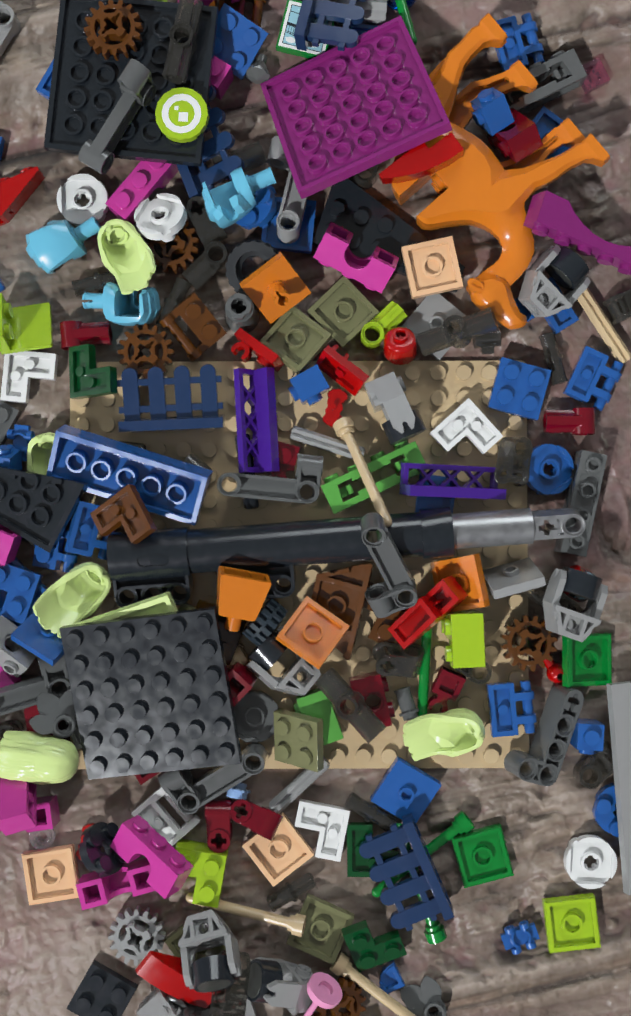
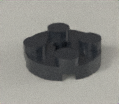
(91, 855)

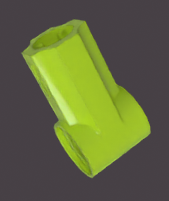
(386, 320)

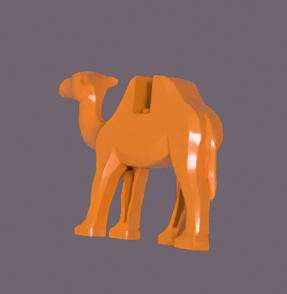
(490, 192)

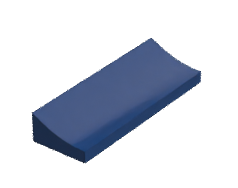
(107, 465)

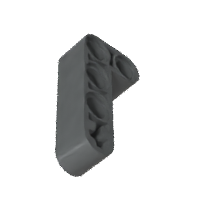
(550, 740)

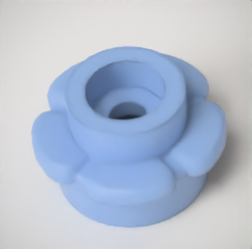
(238, 791)

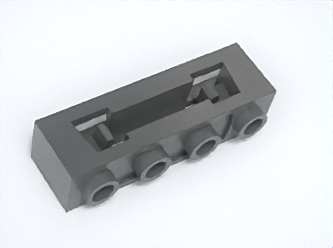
(566, 76)
(583, 497)

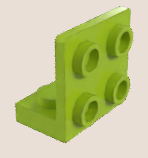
(25, 327)

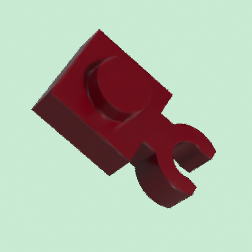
(287, 459)
(446, 686)

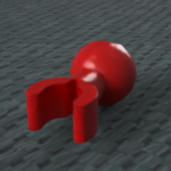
(553, 669)

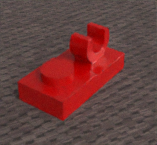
(265, 356)
(342, 370)

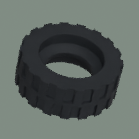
(240, 254)

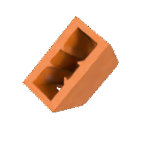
(240, 595)

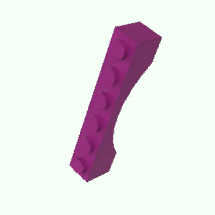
(555, 218)

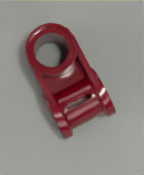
(259, 819)
(218, 821)

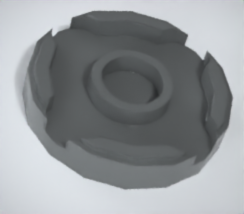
(255, 716)

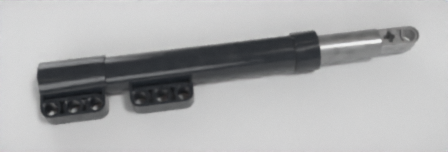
(173, 554)

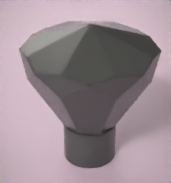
(258, 71)

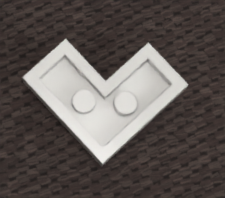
(19, 370)
(469, 422)
(329, 821)

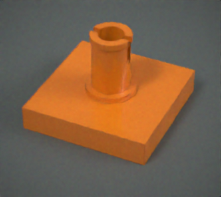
(275, 287)
(469, 574)
(312, 632)

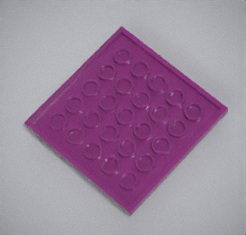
(354, 108)

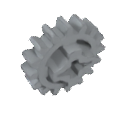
(141, 924)

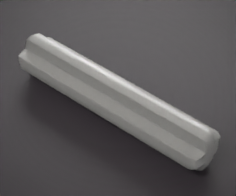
(321, 441)
(295, 788)

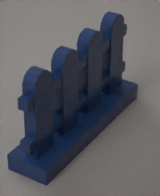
(319, 33)
(214, 146)
(157, 396)
(412, 886)

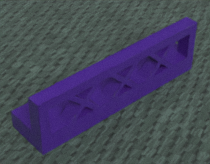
(261, 420)
(454, 491)

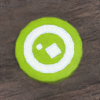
(182, 114)

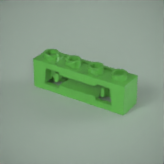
(334, 495)

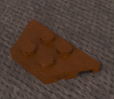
(343, 595)

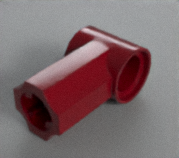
(79, 333)
(575, 421)

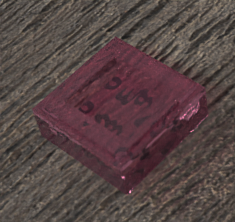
(596, 75)

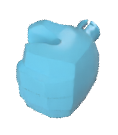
(235, 199)
(59, 242)
(125, 308)

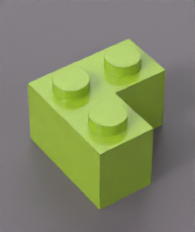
(465, 638)
(207, 869)

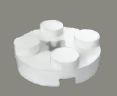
(71, 192)
(166, 227)
(578, 850)

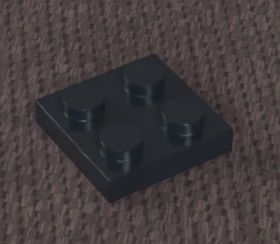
(102, 992)

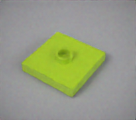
(571, 923)

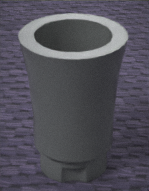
(247, 319)

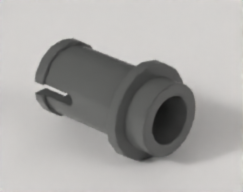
(406, 703)

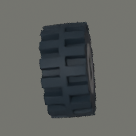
(267, 620)

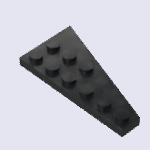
(370, 223)
(37, 505)

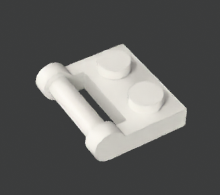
(161, 820)

